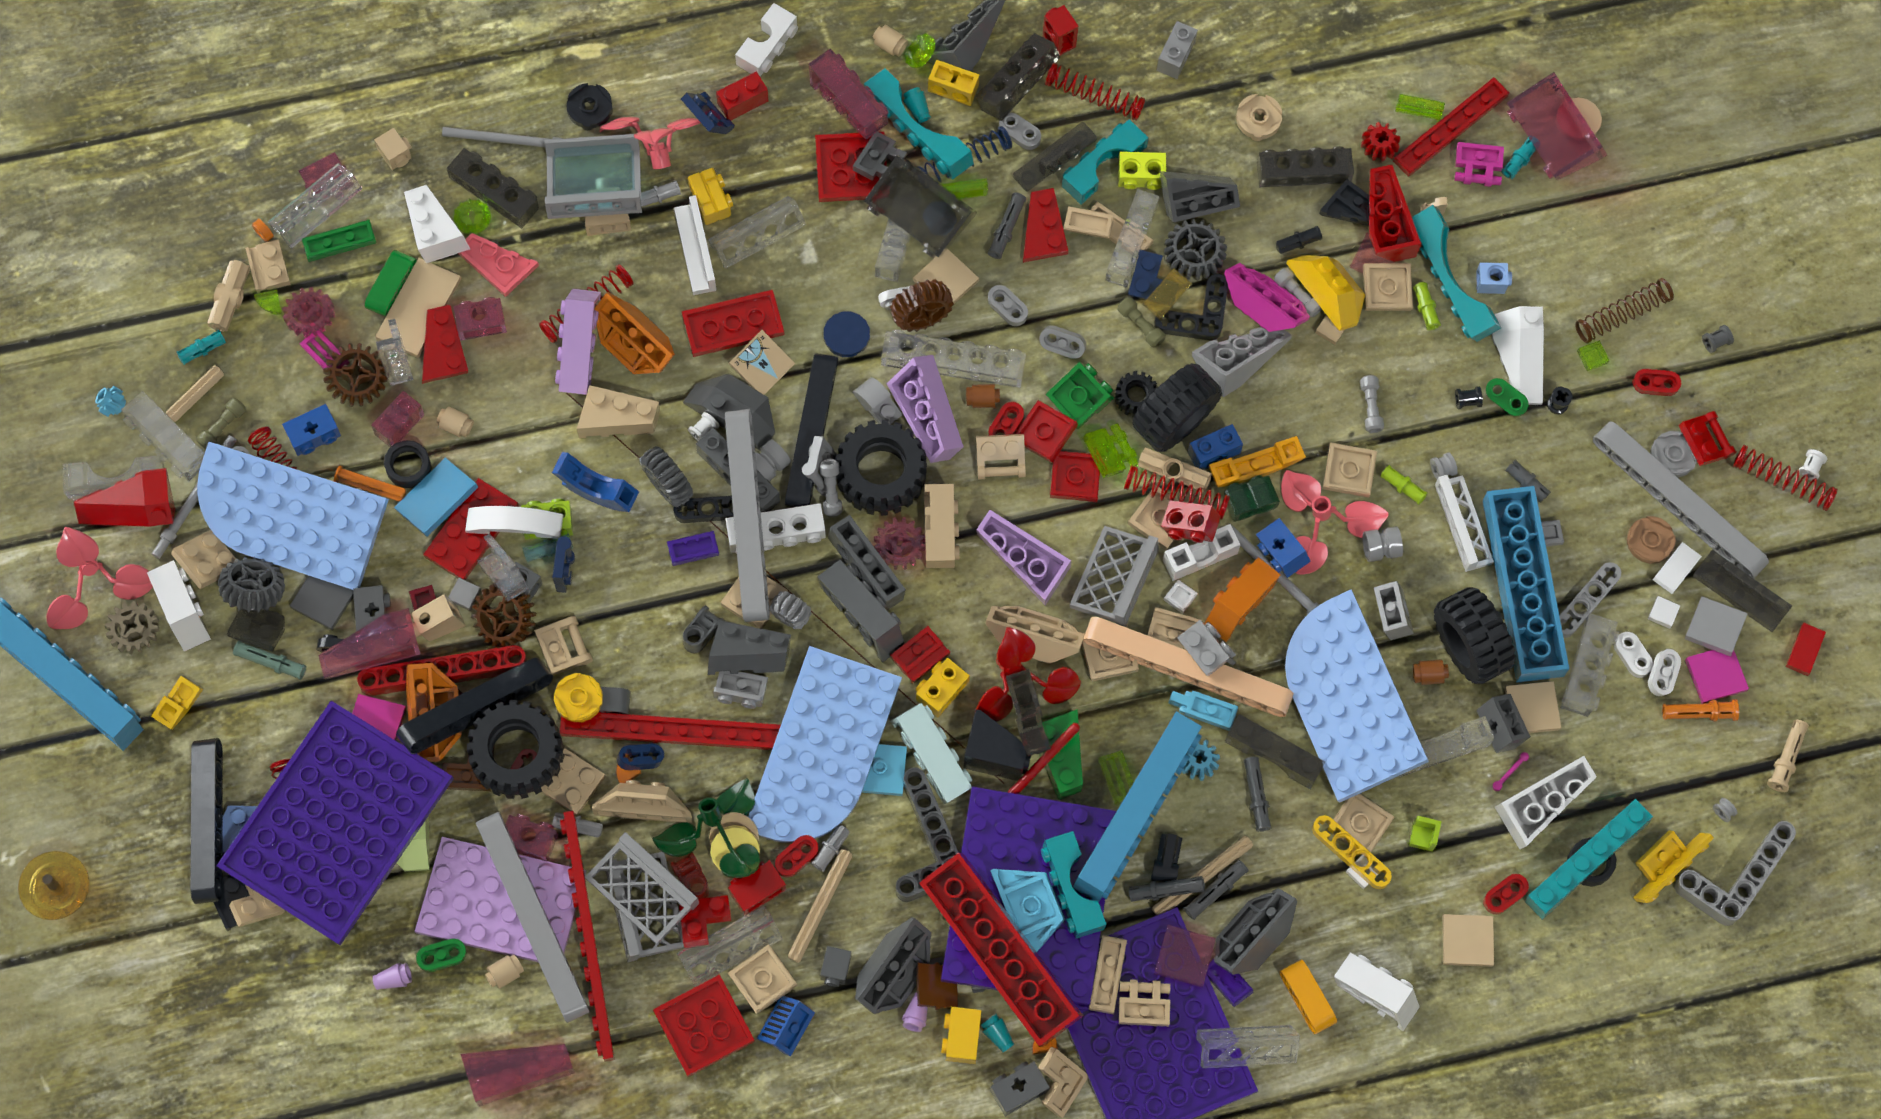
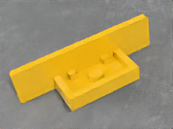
(1666, 860)

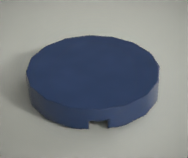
(846, 334)

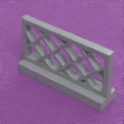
(1135, 577)
(660, 876)
(627, 928)

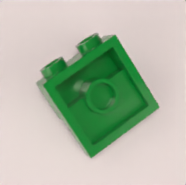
(1081, 394)

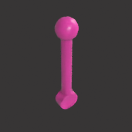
(1497, 785)

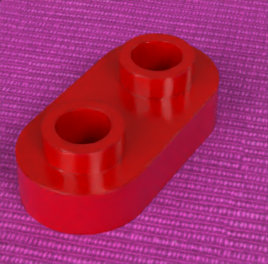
(1656, 382)
(1003, 423)
(795, 856)
(1505, 895)

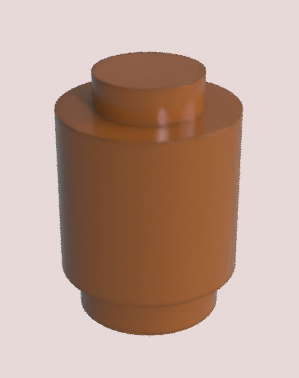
(982, 396)
(1430, 672)

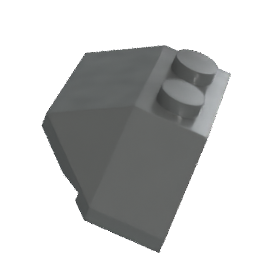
(731, 394)
(1255, 932)
(891, 969)

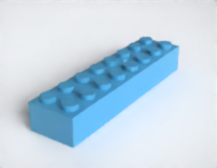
(1525, 583)
(67, 678)
(1140, 802)

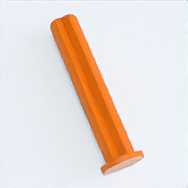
(369, 484)

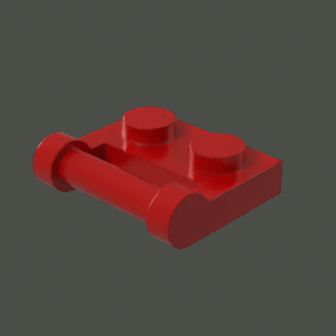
(1702, 442)

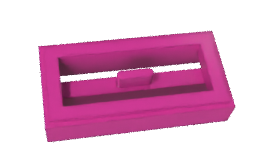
(310, 339)

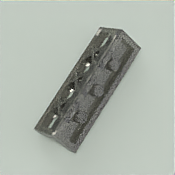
(1742, 591)

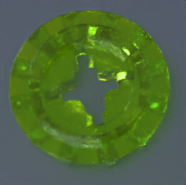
(916, 58)
(481, 220)

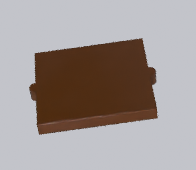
(933, 991)

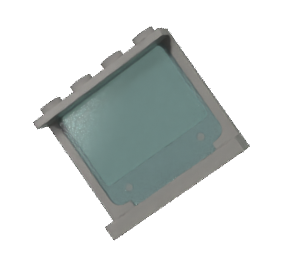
(593, 176)

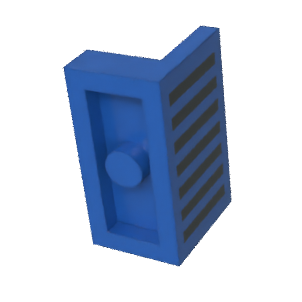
(786, 1025)

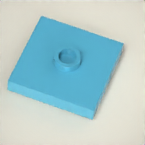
(887, 771)

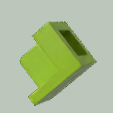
(1424, 833)

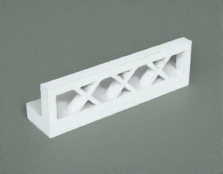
(695, 247)
(1458, 523)

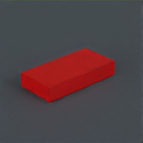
(1805, 649)

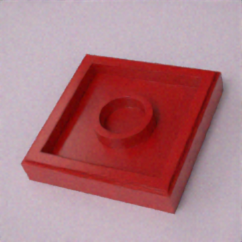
(1046, 431)
(1075, 477)

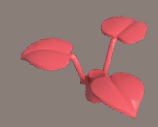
(658, 151)
(1304, 491)
(82, 551)

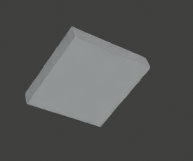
(1716, 626)

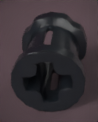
(1560, 394)
(1468, 397)

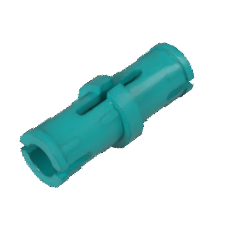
(1520, 158)
(201, 347)

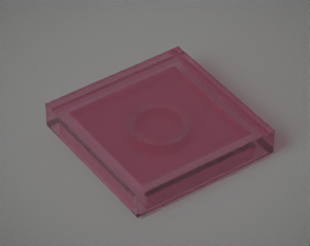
(1185, 956)

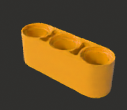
(1308, 996)

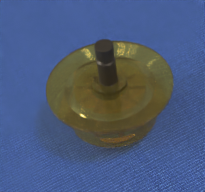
(53, 885)

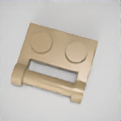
(1000, 448)
(555, 648)

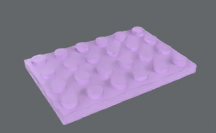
(472, 905)

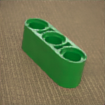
(389, 282)

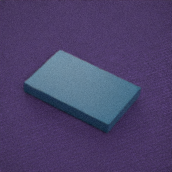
(436, 497)

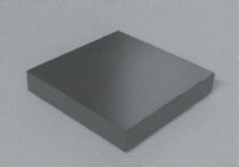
(322, 601)

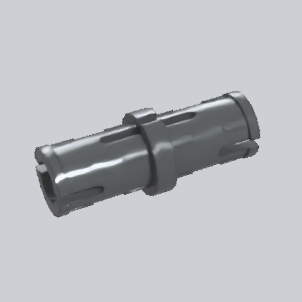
(1526, 479)

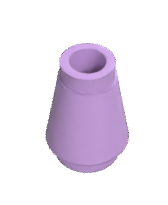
(393, 977)
(915, 1016)

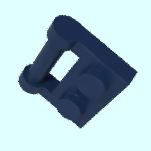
(707, 113)
(563, 559)

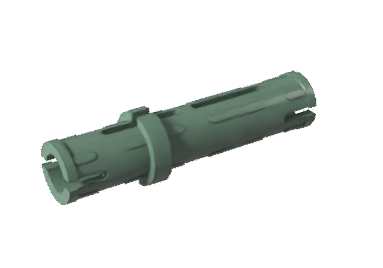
(278, 663)

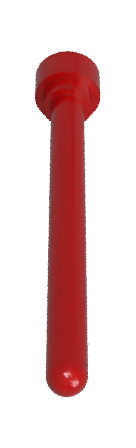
(1045, 759)

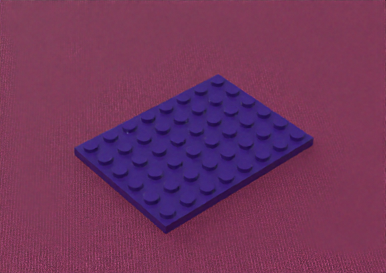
(335, 822)
(1008, 834)
(1157, 1068)

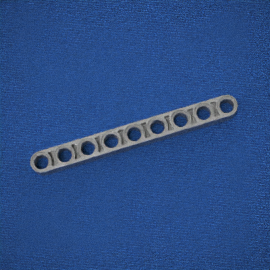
(1679, 499)
(747, 515)
(532, 917)

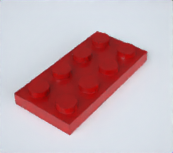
(732, 322)
(453, 547)

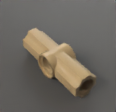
(228, 296)
(1161, 463)

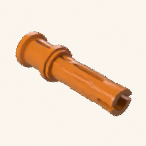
(1712, 710)

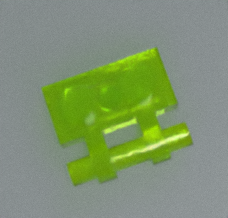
(1105, 453)

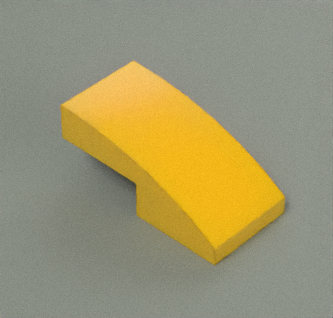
(177, 703)

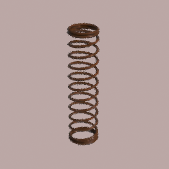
(1660, 292)

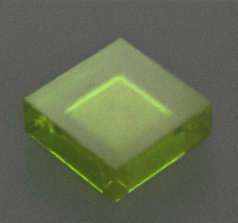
(1593, 355)

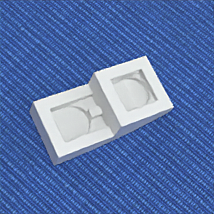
(1677, 568)

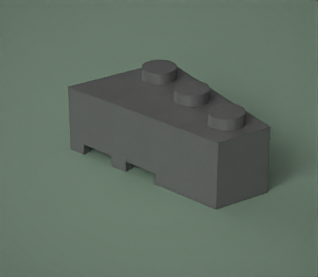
(1197, 195)
(748, 648)

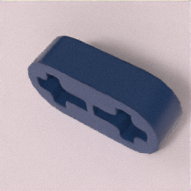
(640, 757)

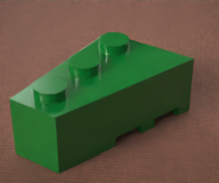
(1066, 766)

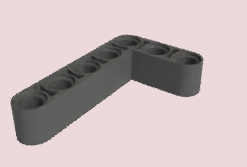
(933, 837)

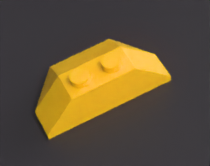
(1330, 288)

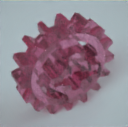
(311, 315)
(908, 546)

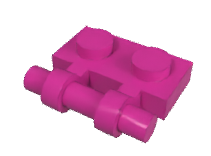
(1481, 157)

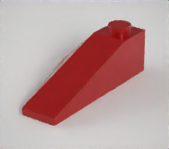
(1389, 217)
(134, 502)

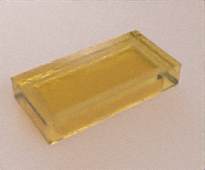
(1167, 294)

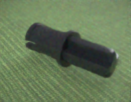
(1299, 240)

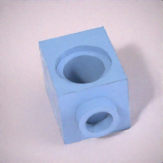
(1486, 284)

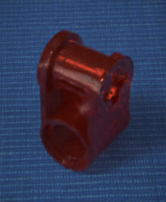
(689, 873)

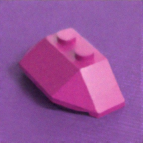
(1264, 299)

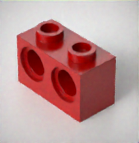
(1060, 29)
(1191, 518)

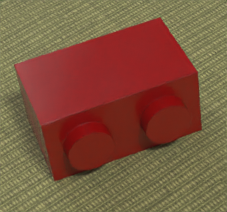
(742, 96)
(757, 888)

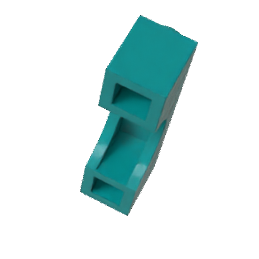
(1082, 180)
(1083, 914)

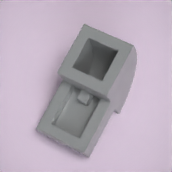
(877, 401)

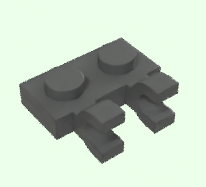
(875, 154)

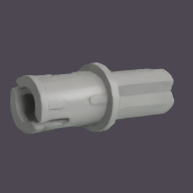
(660, 193)
(583, 826)
(830, 848)

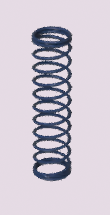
(1005, 145)

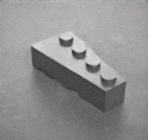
(862, 609)

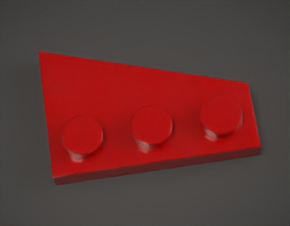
(1044, 228)
(442, 346)

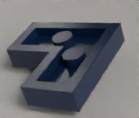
(1145, 275)

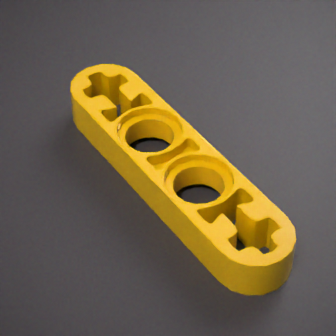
(1354, 849)

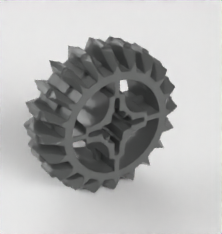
(1180, 258)
(666, 476)
(251, 584)

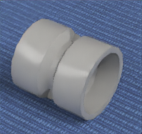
(771, 459)
(1380, 544)

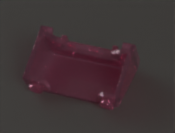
(1556, 128)

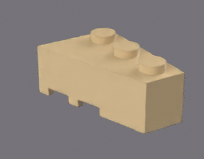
(614, 412)
(940, 526)

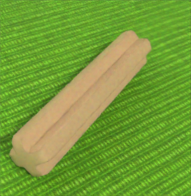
(202, 386)

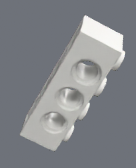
(786, 519)

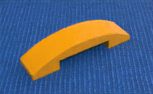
(1259, 463)

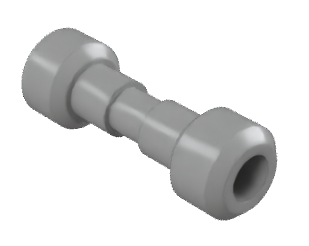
(1285, 279)
(1374, 422)
(829, 470)

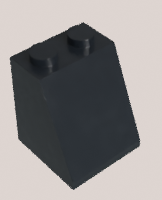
(995, 750)

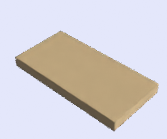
(424, 289)

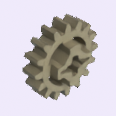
(128, 618)

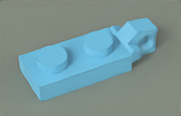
(1205, 708)

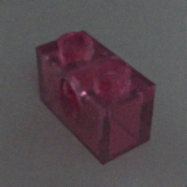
(491, 324)
(397, 419)
(543, 843)

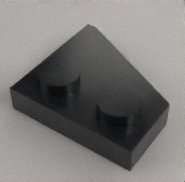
(1348, 204)

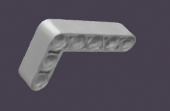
(1745, 880)

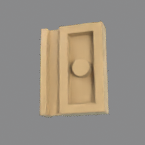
(268, 266)
(1169, 625)

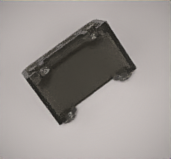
(920, 206)

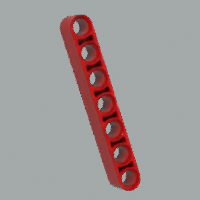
(453, 662)

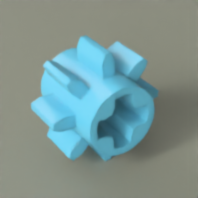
(110, 401)

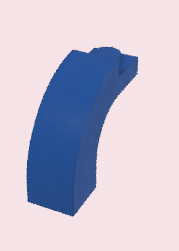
(602, 490)

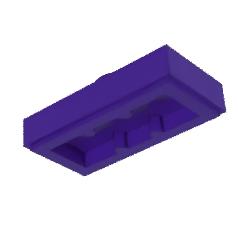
(693, 548)
(1231, 986)

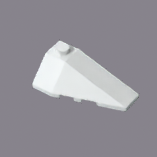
(1521, 349)

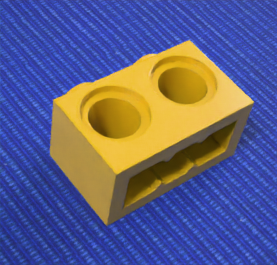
(953, 82)

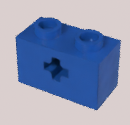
(318, 420)
(1215, 447)
(1278, 537)

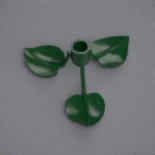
(680, 838)

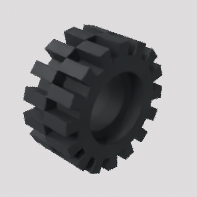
(1133, 381)

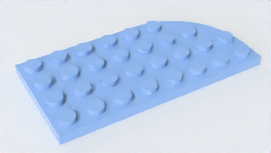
(289, 515)
(1349, 699)
(823, 747)

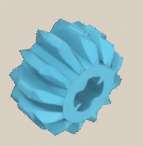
(1207, 764)

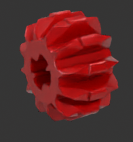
(1382, 150)

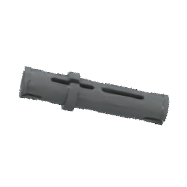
(1003, 233)
(1258, 799)
(1169, 888)
(1216, 889)

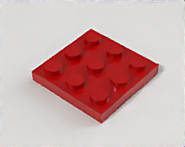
(835, 167)
(703, 1025)

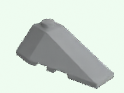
(1239, 357)

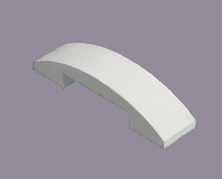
(514, 520)

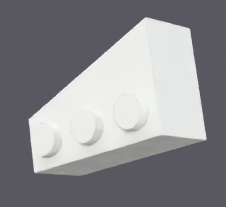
(432, 226)
(178, 605)
(1378, 989)

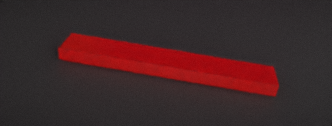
(1451, 126)

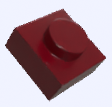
(422, 596)

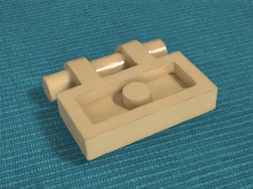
(1142, 1010)

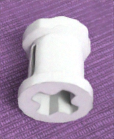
(703, 426)
(1813, 464)

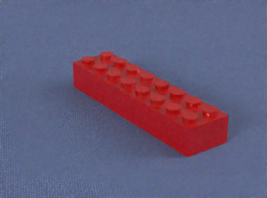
(1001, 949)

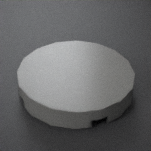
(1674, 453)

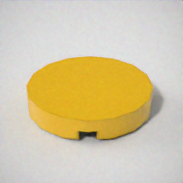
(578, 697)

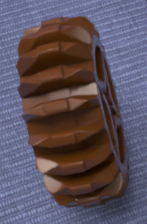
(921, 305)
(347, 372)
(496, 632)

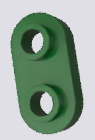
(1506, 397)
(441, 955)

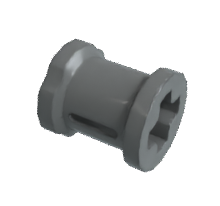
(1717, 338)

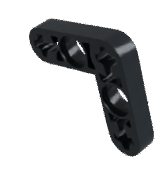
(1207, 318)

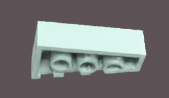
(932, 752)

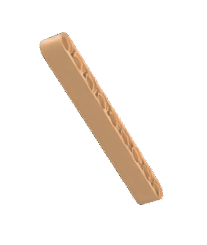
(1180, 665)

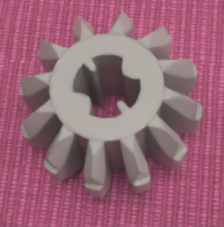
(790, 610)

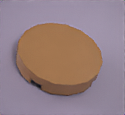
(1651, 540)

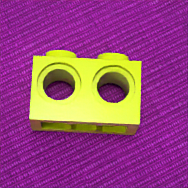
(1141, 163)

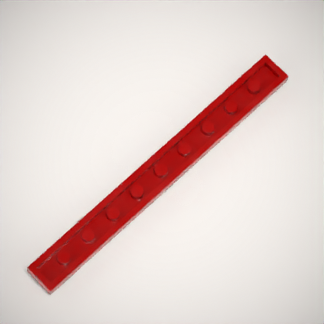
(673, 730)
(588, 947)

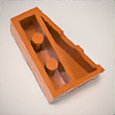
(1242, 597)

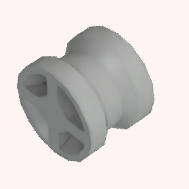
(1443, 466)

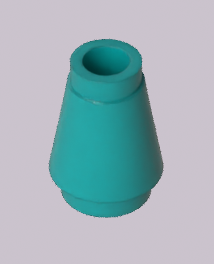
(917, 104)
(997, 1032)

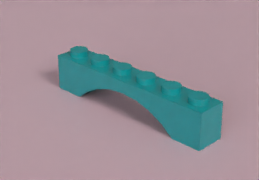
(947, 152)
(1433, 233)
(1588, 859)

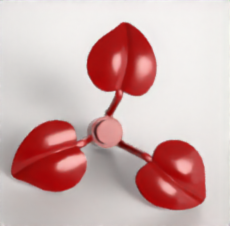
(1013, 650)

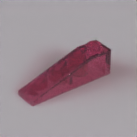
(376, 644)

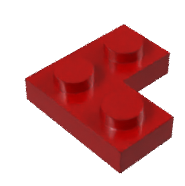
(695, 922)

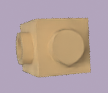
(393, 148)

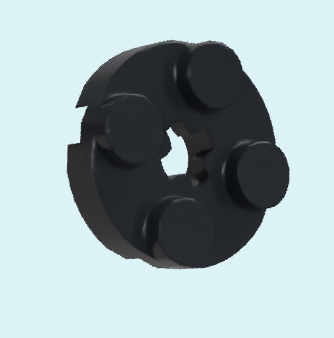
(589, 118)

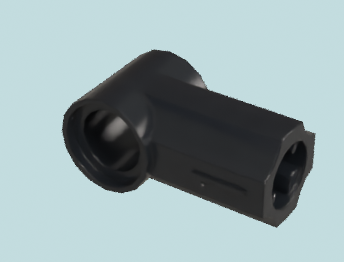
(1166, 864)

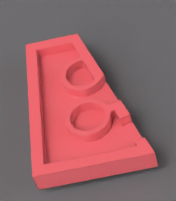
(497, 265)

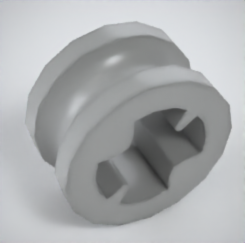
(1725, 809)

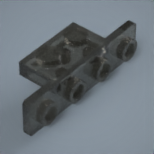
(1055, 156)

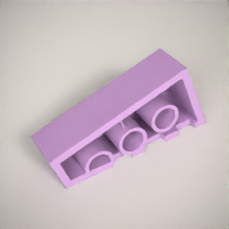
(577, 341)
(926, 407)
(1024, 555)

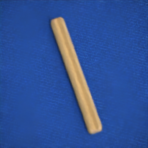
(1208, 872)
(820, 905)

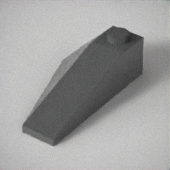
(968, 40)

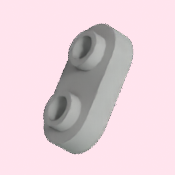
(1019, 130)
(1009, 305)
(1062, 344)

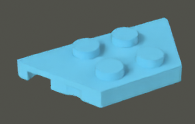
(1030, 903)

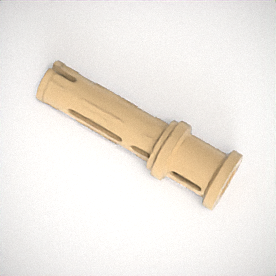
(1786, 764)

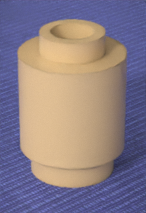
(890, 40)
(455, 422)
(504, 971)

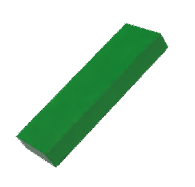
(338, 240)

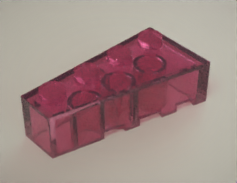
(847, 93)
(512, 1071)

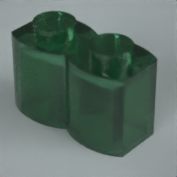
(1251, 498)

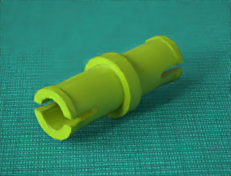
(1426, 306)
(1404, 484)

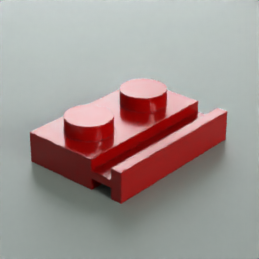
(920, 654)

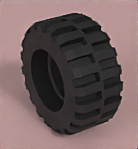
(1177, 407)
(888, 439)
(1474, 635)
(507, 719)

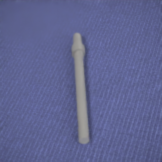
(495, 137)
(169, 535)
(1283, 580)

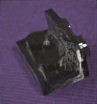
(258, 629)

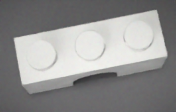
(758, 56)
(1188, 559)

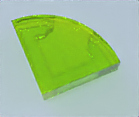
(269, 302)

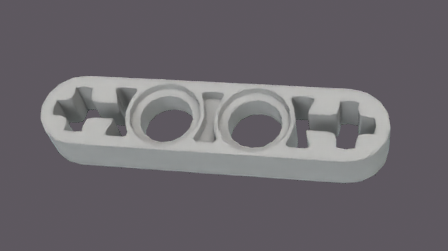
(1589, 601)

